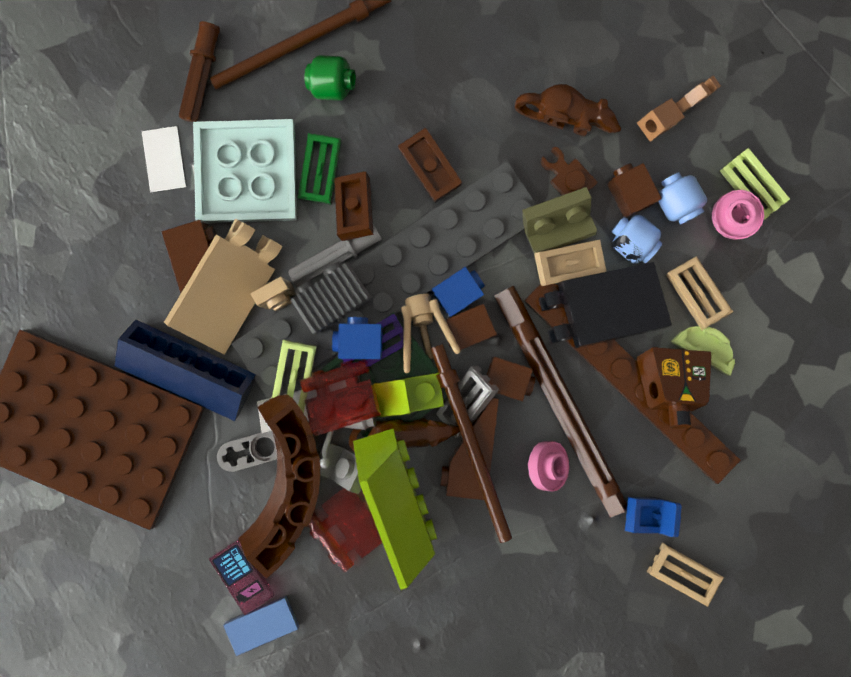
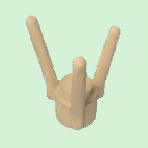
(421, 310)

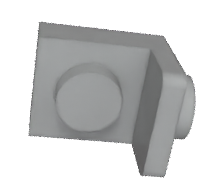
(342, 468)

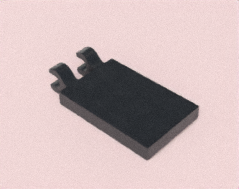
(609, 306)

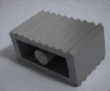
(330, 297)

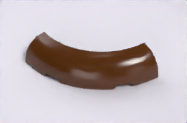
(295, 488)

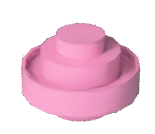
(738, 214)
(548, 466)

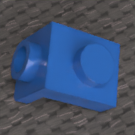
(653, 516)

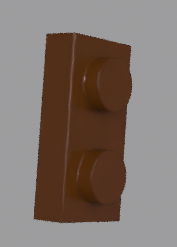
(430, 165)
(353, 206)

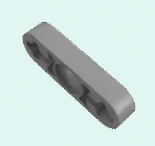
(244, 462)

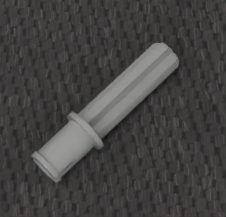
(337, 252)

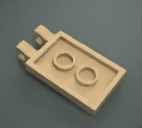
(220, 288)

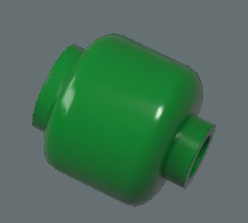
(329, 78)

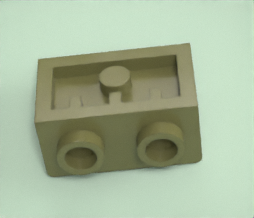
(559, 221)

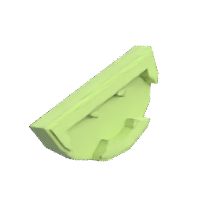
(711, 341)

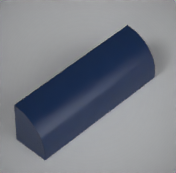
(184, 369)

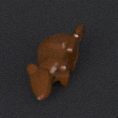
(566, 105)
(416, 433)

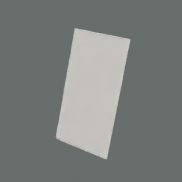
(163, 159)

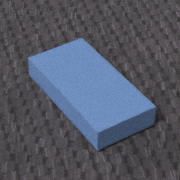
(261, 625)

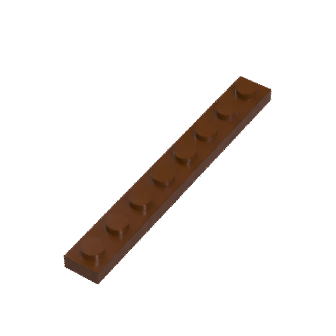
(624, 375)

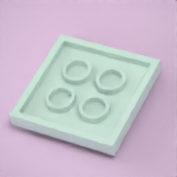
(245, 170)

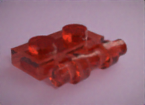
(342, 406)
(354, 522)

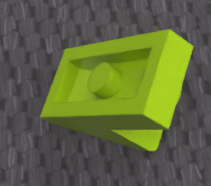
(408, 395)

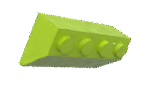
(394, 503)

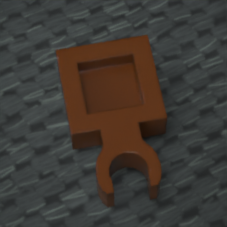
(568, 177)

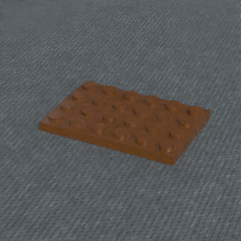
(91, 429)

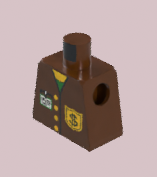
(676, 382)

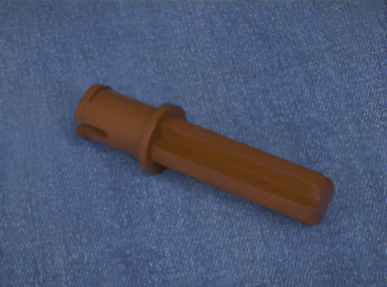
(199, 71)

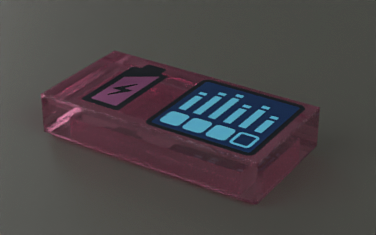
(241, 577)

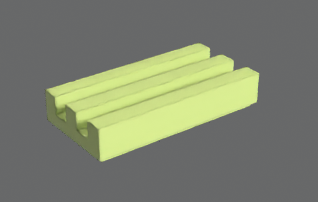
(762, 174)
(298, 347)

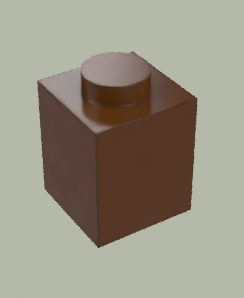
(633, 189)
(471, 327)
(511, 378)

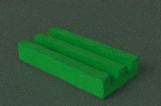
(315, 196)

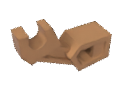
(670, 113)

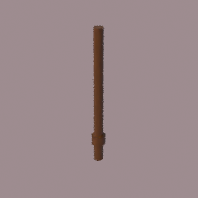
(357, 11)
(448, 379)

